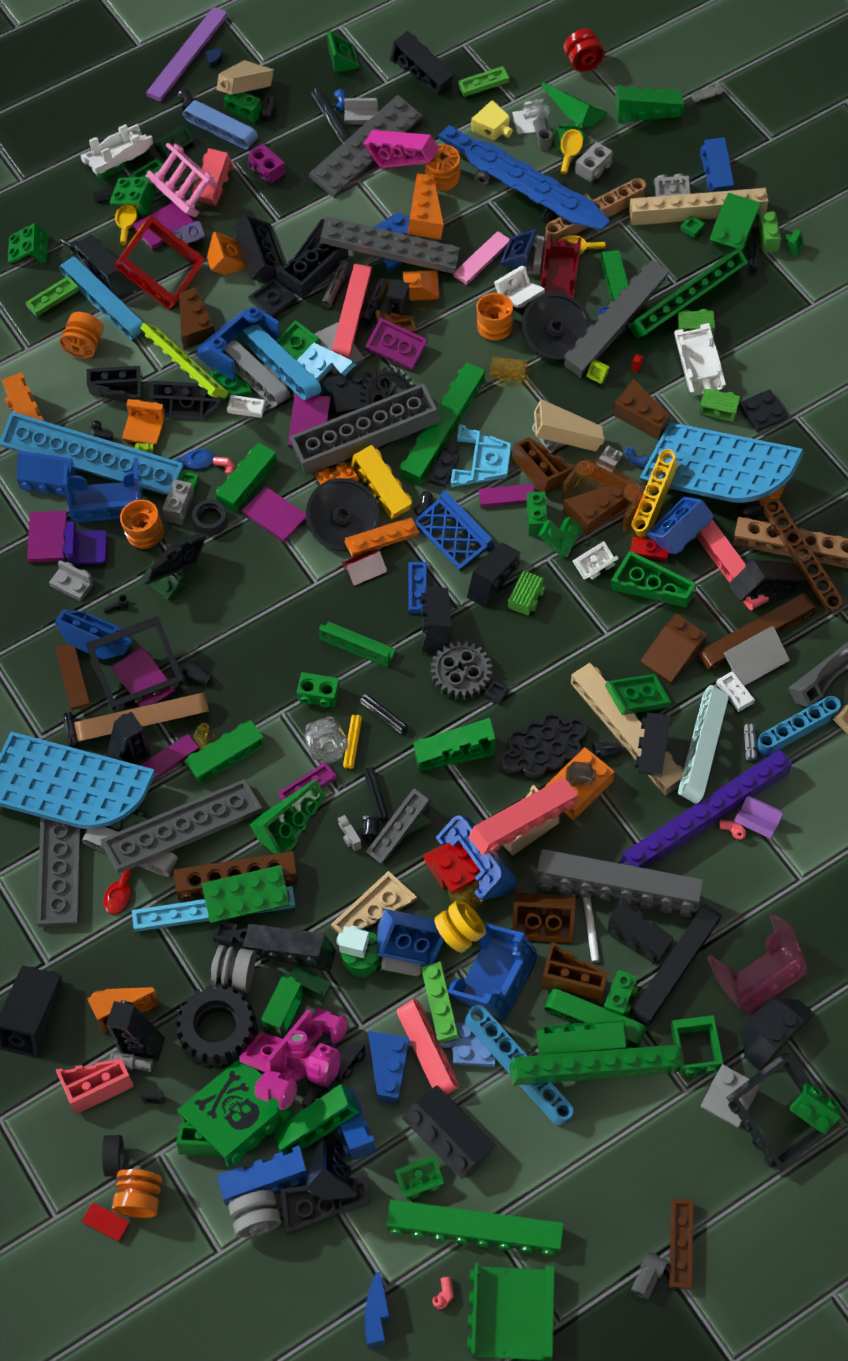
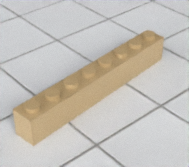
(681, 207)
(626, 728)

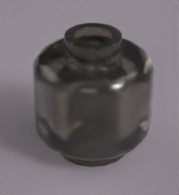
(580, 774)

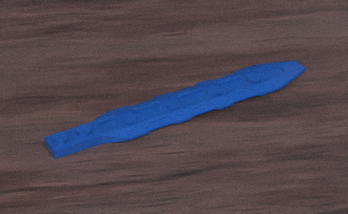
(522, 177)

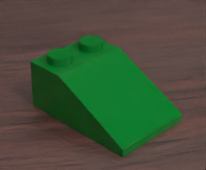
(735, 222)

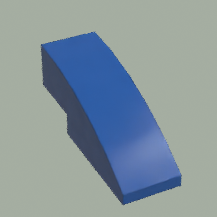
(375, 1313)

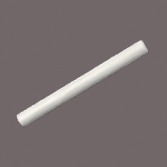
(591, 930)

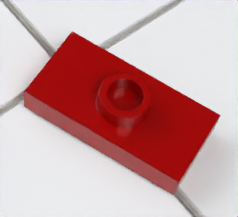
(648, 549)

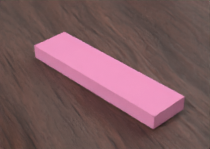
(481, 258)

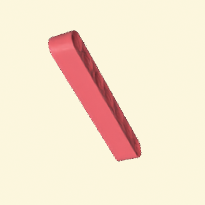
(352, 310)
(725, 558)

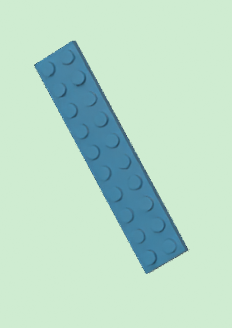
(89, 452)

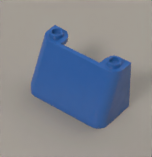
(495, 875)
(497, 971)

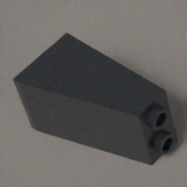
(29, 1010)

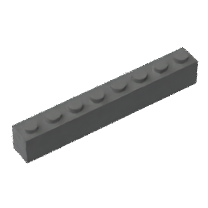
(616, 318)

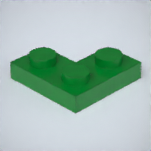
(560, 539)

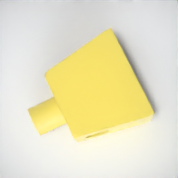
(491, 122)

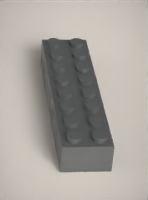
(364, 427)
(616, 881)

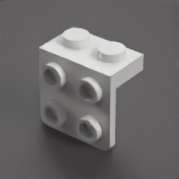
(518, 287)

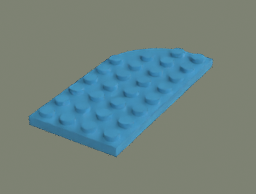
(724, 464)
(69, 783)

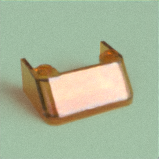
(607, 475)

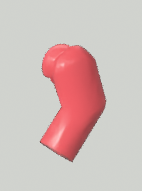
(226, 462)
(735, 828)
(445, 1295)

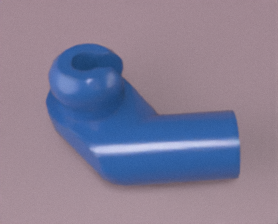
(341, 95)
(636, 460)

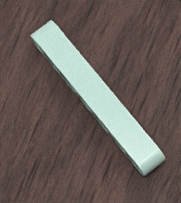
(703, 744)

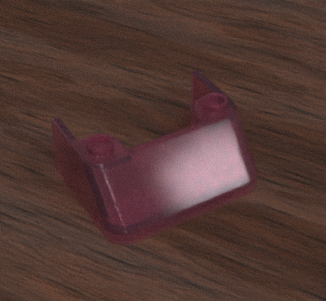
(768, 974)

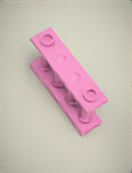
(167, 188)

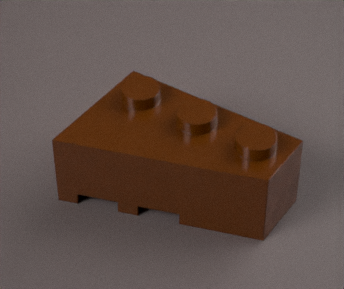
(573, 975)

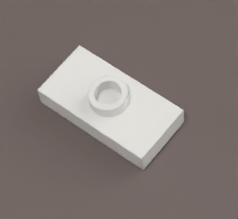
(246, 406)
(737, 693)

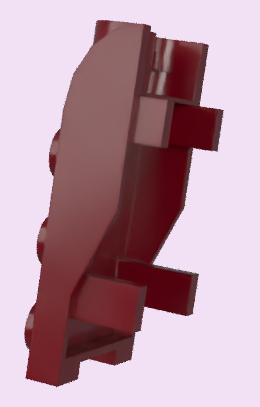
(560, 266)

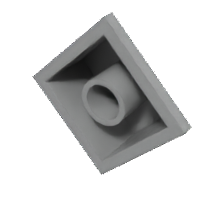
(724, 1084)

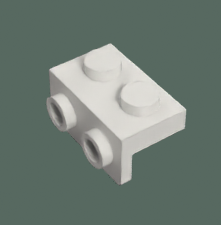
(595, 560)

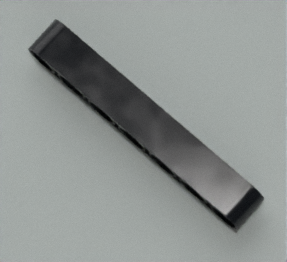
(676, 965)

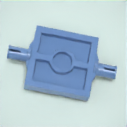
(469, 1049)

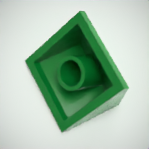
(342, 53)

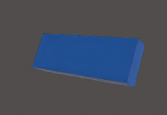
(417, 583)

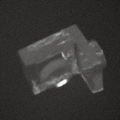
(535, 108)

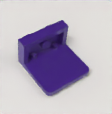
(84, 546)

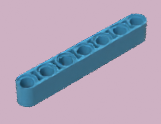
(102, 298)
(280, 361)
(502, 1038)

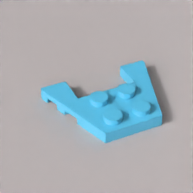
(320, 361)
(489, 459)

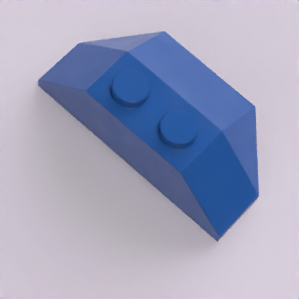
(83, 627)

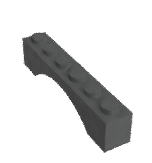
(814, 684)

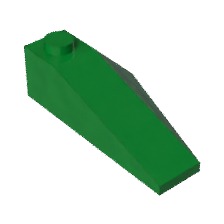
(575, 108)
(284, 822)

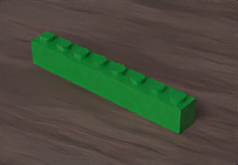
(687, 293)
(450, 413)
(594, 1065)
(474, 1227)

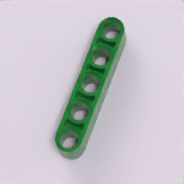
(614, 273)
(581, 1011)

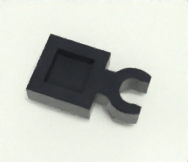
(228, 932)

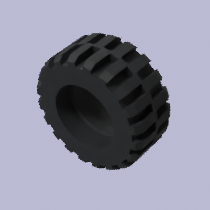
(204, 1004)

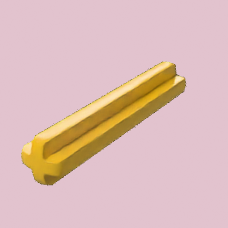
(353, 737)

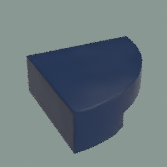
(213, 56)

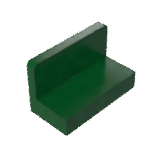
(180, 136)
(311, 984)

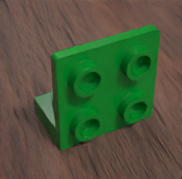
(134, 191)

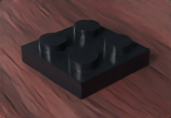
(763, 410)

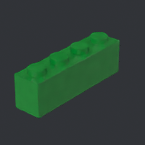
(246, 477)
(224, 752)
(316, 1120)

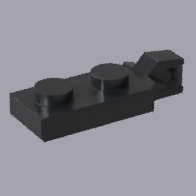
(445, 464)

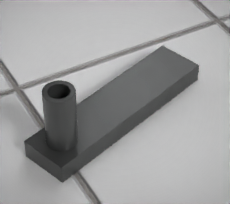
(398, 826)

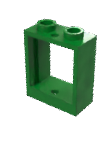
(282, 1007)
(693, 1025)

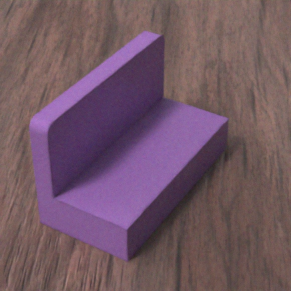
(759, 816)

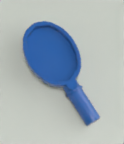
(197, 459)

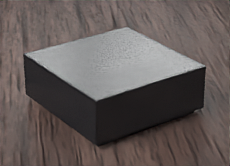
(496, 692)
(152, 1096)

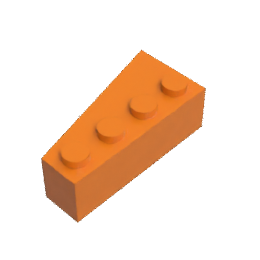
(425, 209)

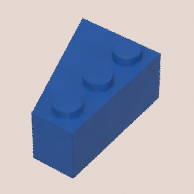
(716, 165)
(389, 1064)
(356, 1135)

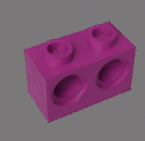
(266, 164)

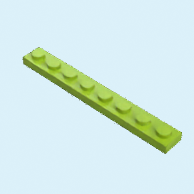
(187, 363)

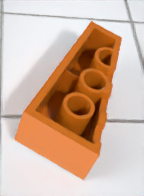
(20, 396)

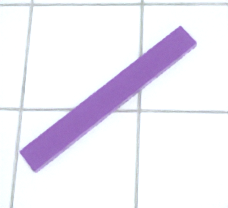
(186, 54)

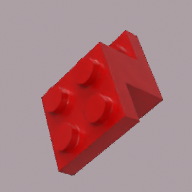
(452, 867)

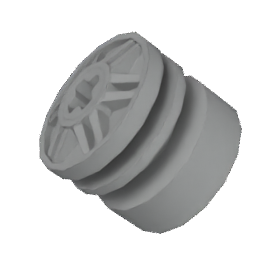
(235, 969)

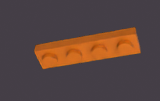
(381, 536)

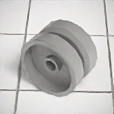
(254, 1214)

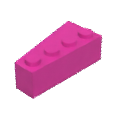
(400, 148)

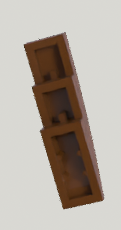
(72, 677)

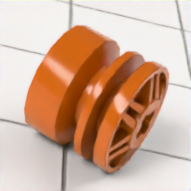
(444, 168)
(495, 316)
(81, 335)
(142, 524)
(136, 1193)

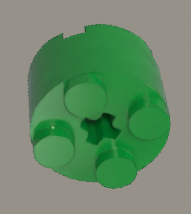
(363, 966)

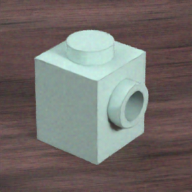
(353, 941)

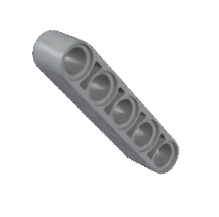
(256, 374)
(161, 865)

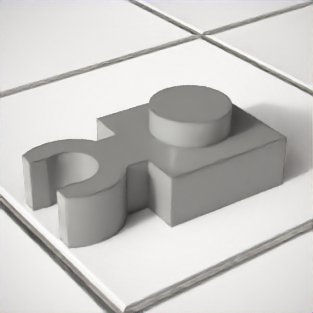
(351, 837)

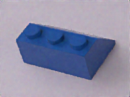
(42, 472)
(680, 525)
(408, 938)

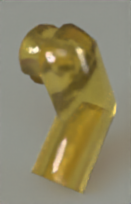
(201, 735)

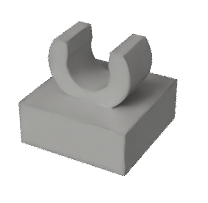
(611, 457)

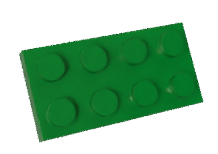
(245, 894)

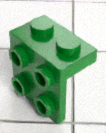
(28, 241)

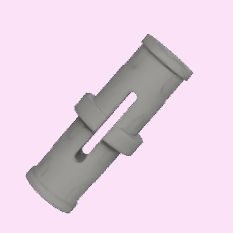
(134, 1062)

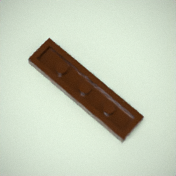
(681, 1244)

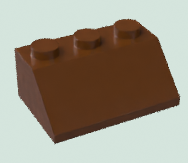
(544, 917)

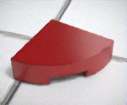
(637, 362)

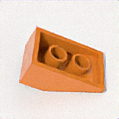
(102, 1001)

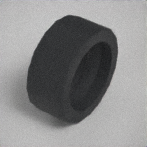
(211, 529)
(112, 1155)

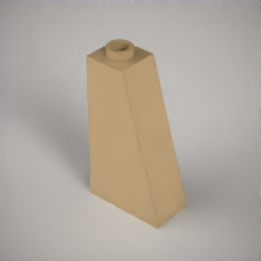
(244, 77)
(566, 428)

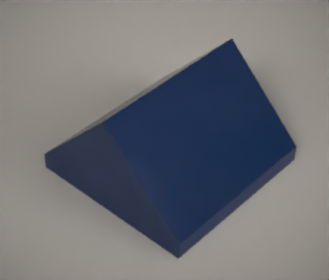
(519, 250)

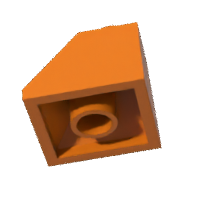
(225, 255)
(422, 284)

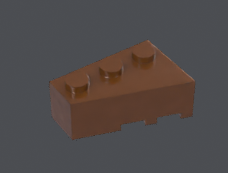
(194, 319)
(641, 411)
(540, 466)
(596, 506)

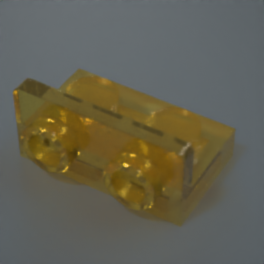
(508, 369)

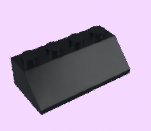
(258, 248)
(449, 1132)

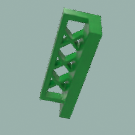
(357, 644)

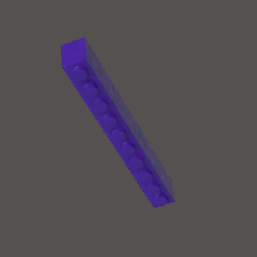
(707, 811)

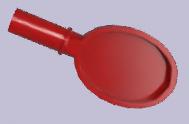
(118, 895)

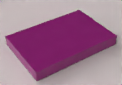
(170, 217)
(396, 344)
(308, 414)
(274, 514)
(46, 536)
(140, 672)

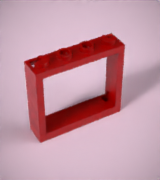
(145, 281)

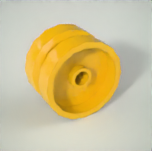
(460, 926)

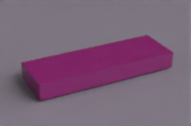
(504, 495)
(171, 756)
(322, 774)

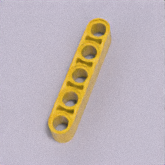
(655, 484)

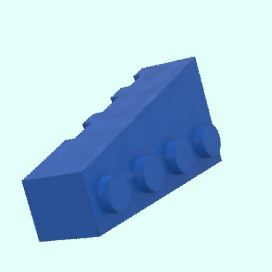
(271, 1175)

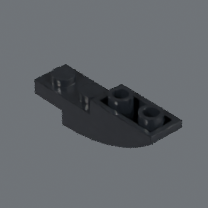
(348, 1059)

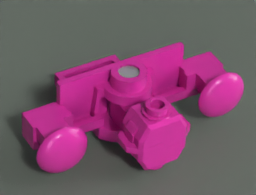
(296, 1057)

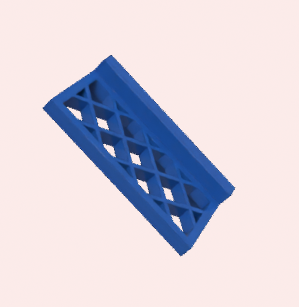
(465, 520)

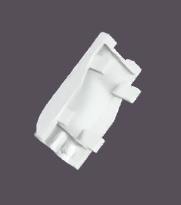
(116, 148)
(700, 360)

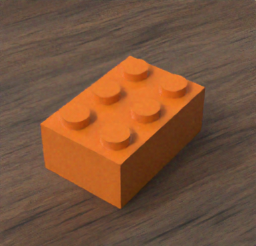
(587, 795)

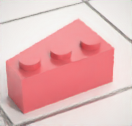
(218, 165)
(94, 1083)

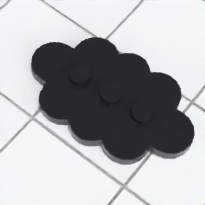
(543, 746)

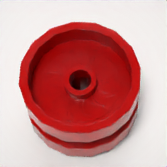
(584, 50)

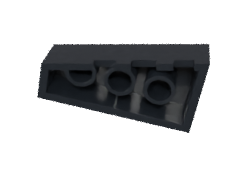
(420, 62)
(766, 579)
(291, 946)
(133, 1031)
(305, 1210)

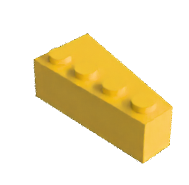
(381, 482)

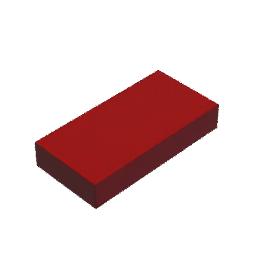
(106, 1222)

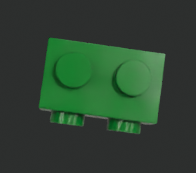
(620, 993)
(816, 1108)
(419, 1177)

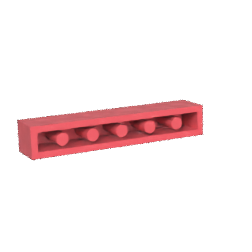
(523, 816)

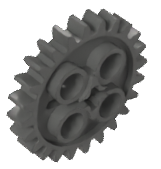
(467, 683)

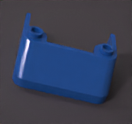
(212, 349)
(101, 501)

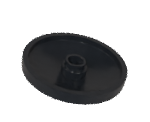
(554, 325)
(340, 511)

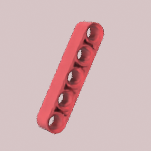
(427, 1046)

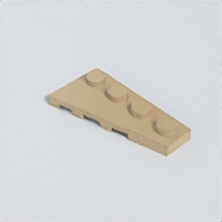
(368, 909)

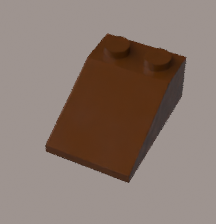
(674, 648)

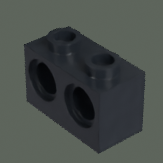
(398, 298)

